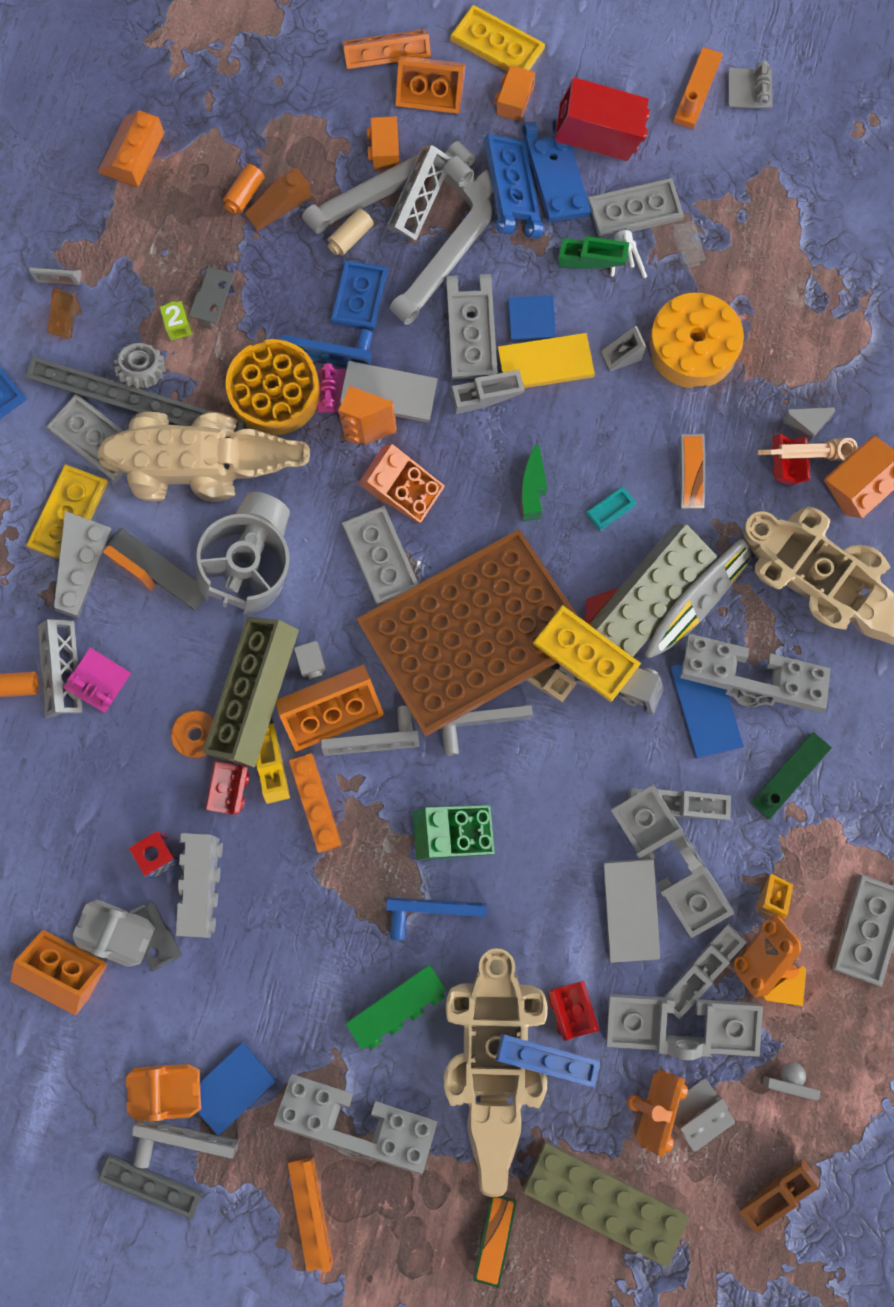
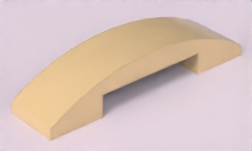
(553, 683)

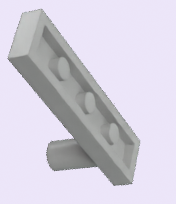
(481, 717)
(378, 742)
(178, 1136)

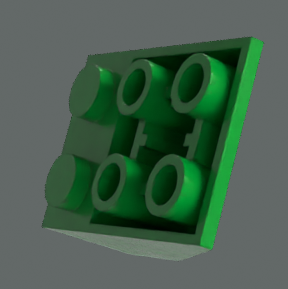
(453, 832)

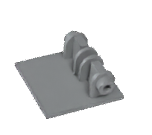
(751, 87)

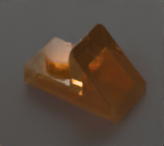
(62, 313)

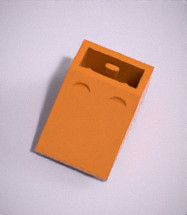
(401, 483)

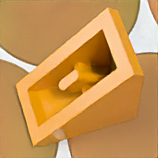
(775, 897)
(789, 990)

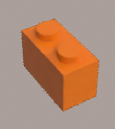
(515, 93)
(384, 142)

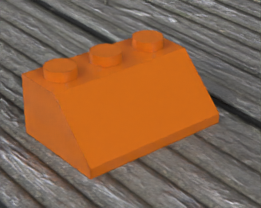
(430, 84)
(132, 148)
(366, 417)
(863, 478)
(58, 972)

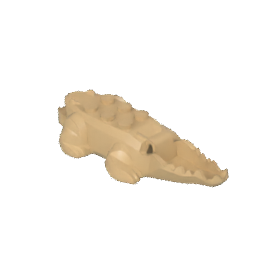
(167, 454)
(831, 578)
(487, 1009)

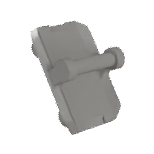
(113, 933)

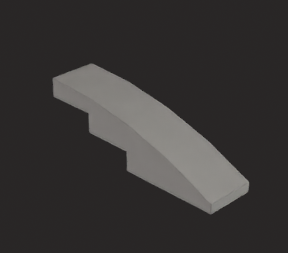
(694, 804)
(705, 969)

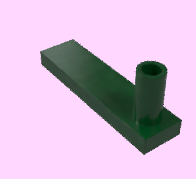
(790, 775)

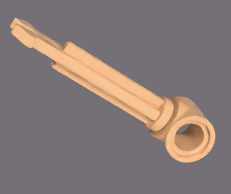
(829, 450)

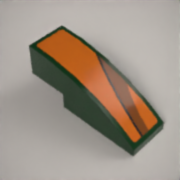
(494, 1241)

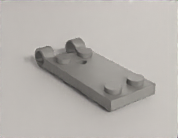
(471, 338)

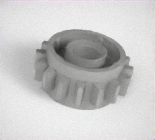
(139, 365)

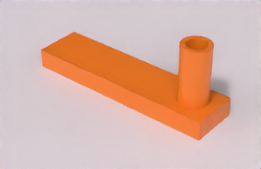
(698, 88)

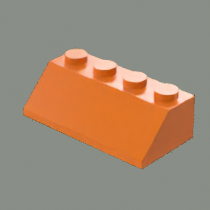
(329, 708)

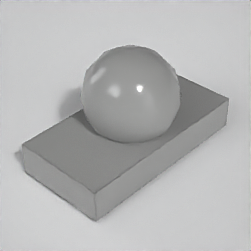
(792, 1082)

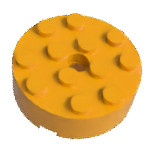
(675, 336)
(270, 365)

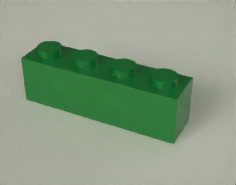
(396, 1007)

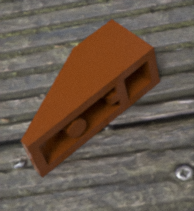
(279, 199)

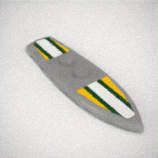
(699, 598)

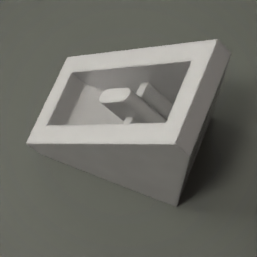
(625, 350)
(808, 421)

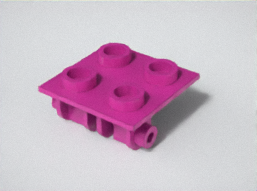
(331, 388)
(97, 680)

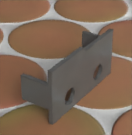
(211, 295)
(161, 938)

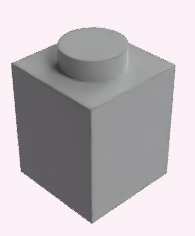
(310, 660)

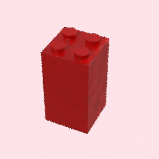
(601, 119)

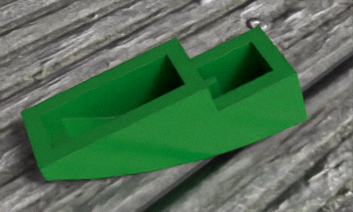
(592, 253)
(533, 486)

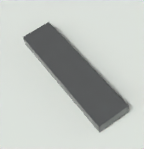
(150, 1186)

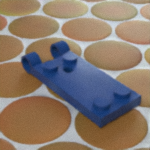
(510, 179)
(558, 179)

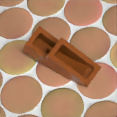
(780, 1196)

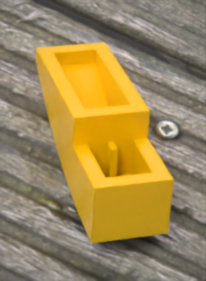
(271, 768)

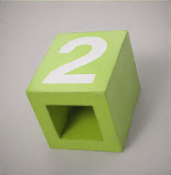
(176, 320)

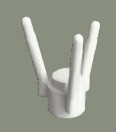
(626, 236)

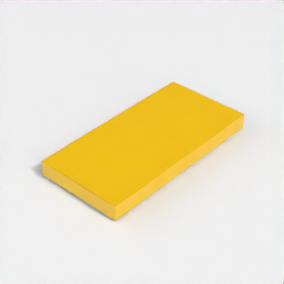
(496, 40)
(549, 360)
(74, 493)
(586, 653)

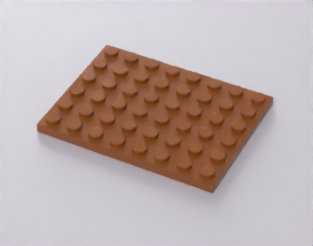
(466, 631)

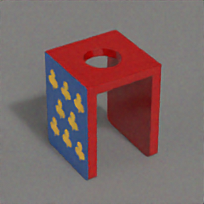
(162, 863)

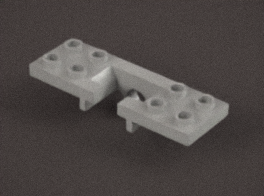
(791, 680)
(650, 825)
(642, 1023)
(312, 1112)

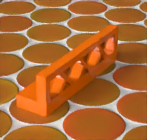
(386, 48)
(310, 1214)

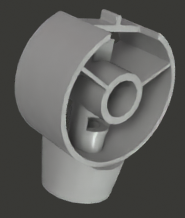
(257, 521)

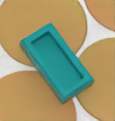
(611, 508)

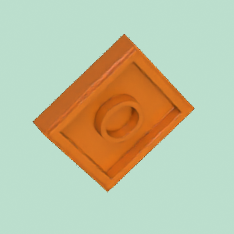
(129, 568)

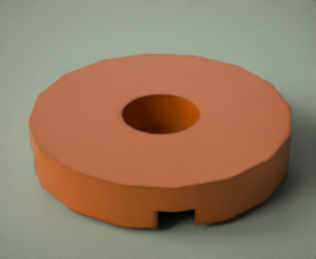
(181, 731)

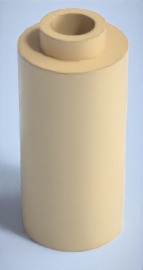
(350, 232)

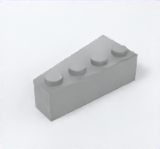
(78, 563)
(642, 688)
(198, 885)

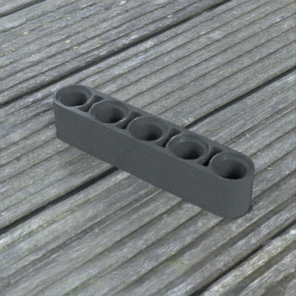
(159, 569)

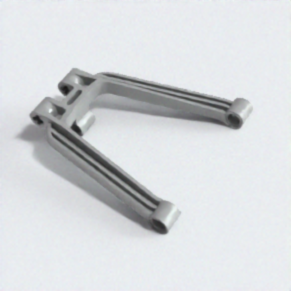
(460, 177)

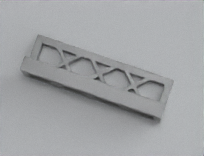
(411, 191)
(51, 669)

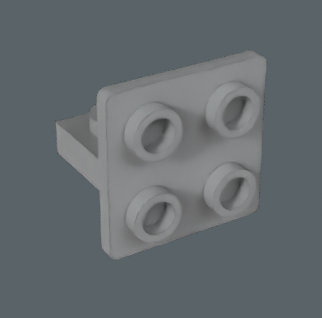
(702, 1115)

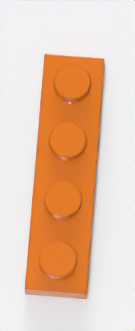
(315, 803)

